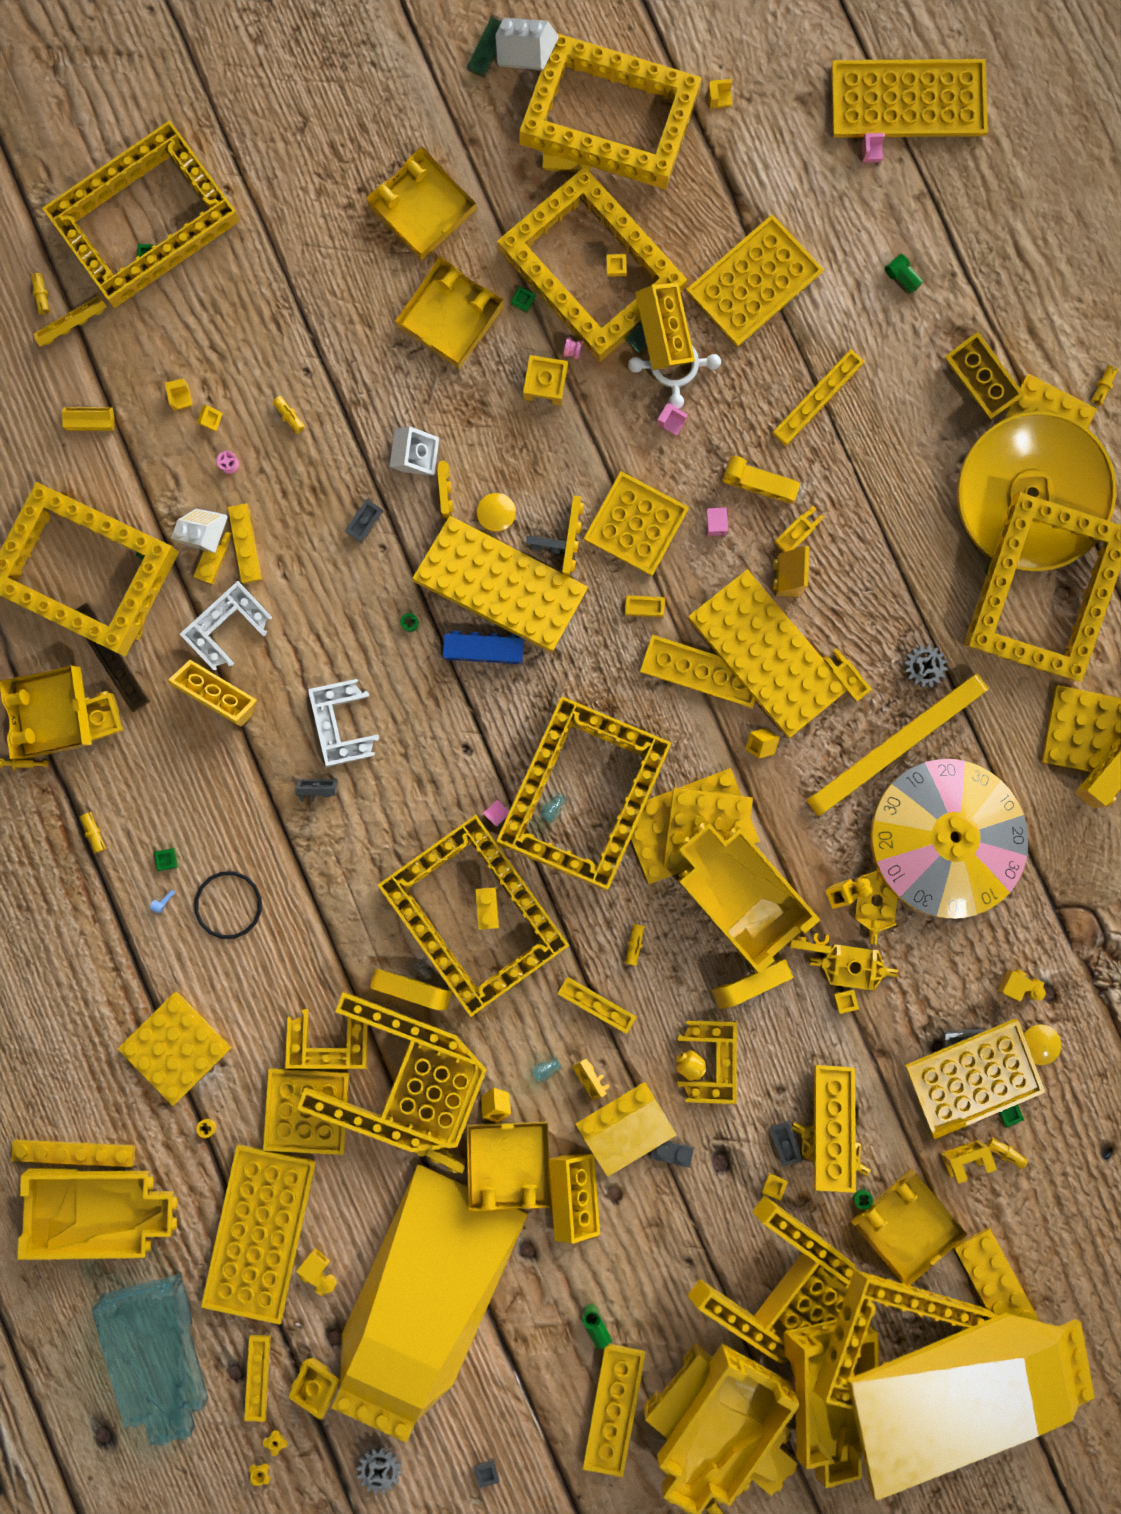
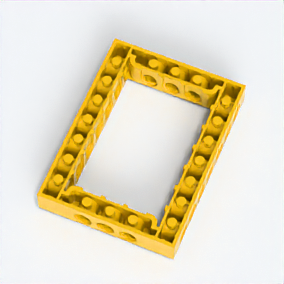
(597, 151)
(118, 175)
(516, 249)
(1021, 513)
(140, 595)
(609, 729)
(396, 891)
(855, 1318)

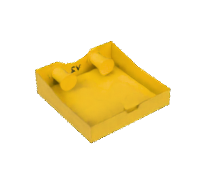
(421, 204)
(449, 313)
(46, 712)
(508, 1166)
(909, 1227)

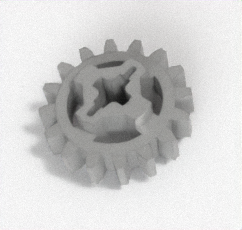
(932, 669)
(377, 1479)

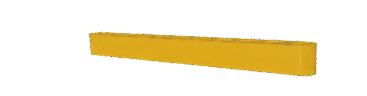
(897, 744)

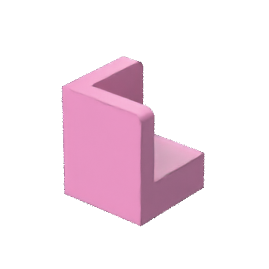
(872, 147)
(672, 419)
(717, 521)
(496, 813)

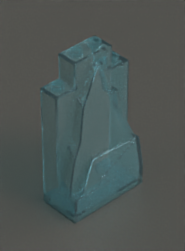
(152, 1357)

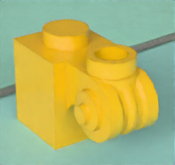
(846, 892)
(1016, 984)
(312, 1271)

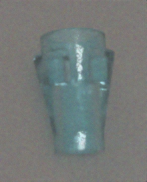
(553, 808)
(545, 1070)

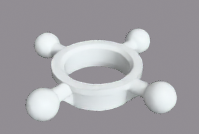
(712, 362)

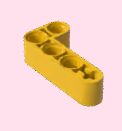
(760, 481)
(752, 985)
(410, 989)

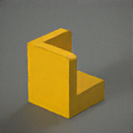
(720, 93)
(178, 394)
(762, 743)
(495, 1105)

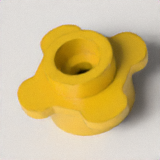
(277, 1437)
(256, 1480)

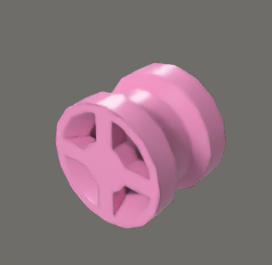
(572, 348)
(225, 458)

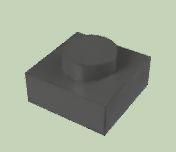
(486, 1473)

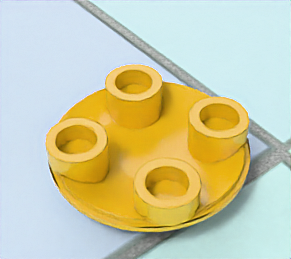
(496, 512)
(1043, 1044)

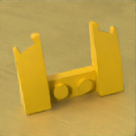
(302, 1057)
(725, 1087)

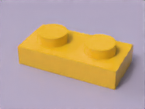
(487, 908)

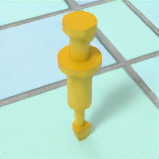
(21, 763)

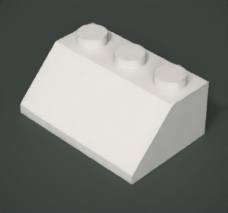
(524, 43)

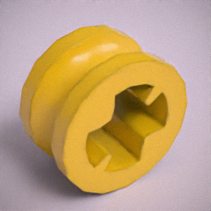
(202, 1133)

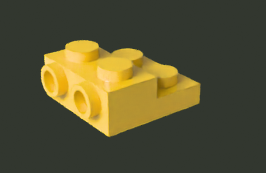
(103, 715)
(314, 1387)

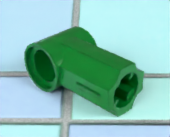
(901, 270)
(596, 1327)

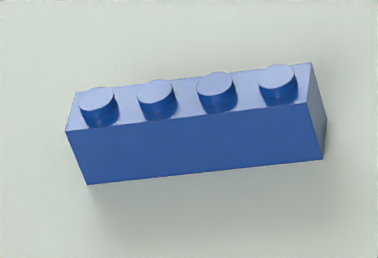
(483, 648)

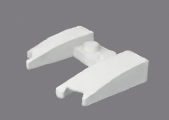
(199, 630)
(322, 704)

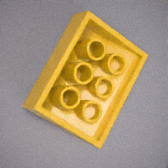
(626, 1129)

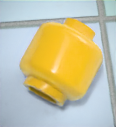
(690, 1065)

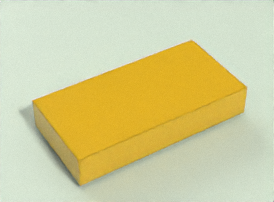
(644, 606)

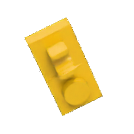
(800, 943)
(588, 1078)

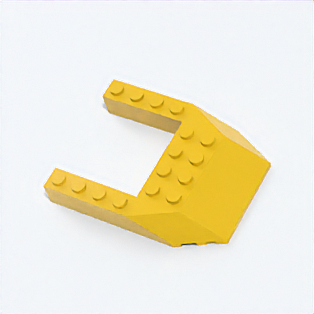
(428, 1094)
(804, 1297)

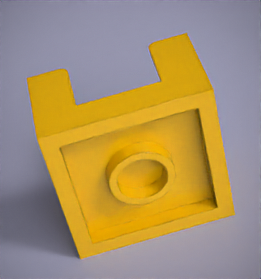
(545, 379)
(964, 1154)

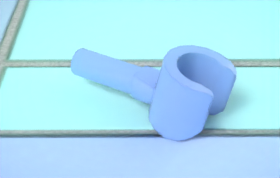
(157, 906)

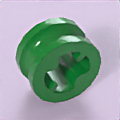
(405, 626)
(869, 1199)

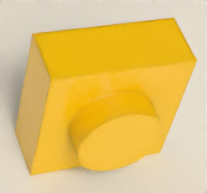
(616, 265)
(209, 418)
(846, 1001)
(774, 1186)

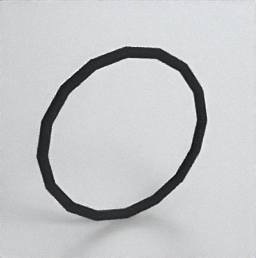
(249, 927)

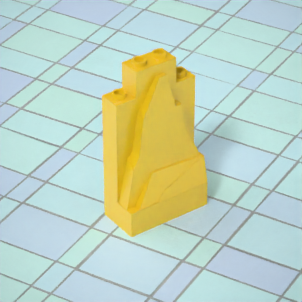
(743, 893)
(92, 1214)
(667, 1408)
(725, 1432)
(825, 1432)

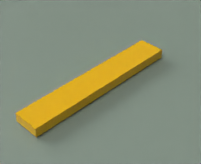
(818, 397)

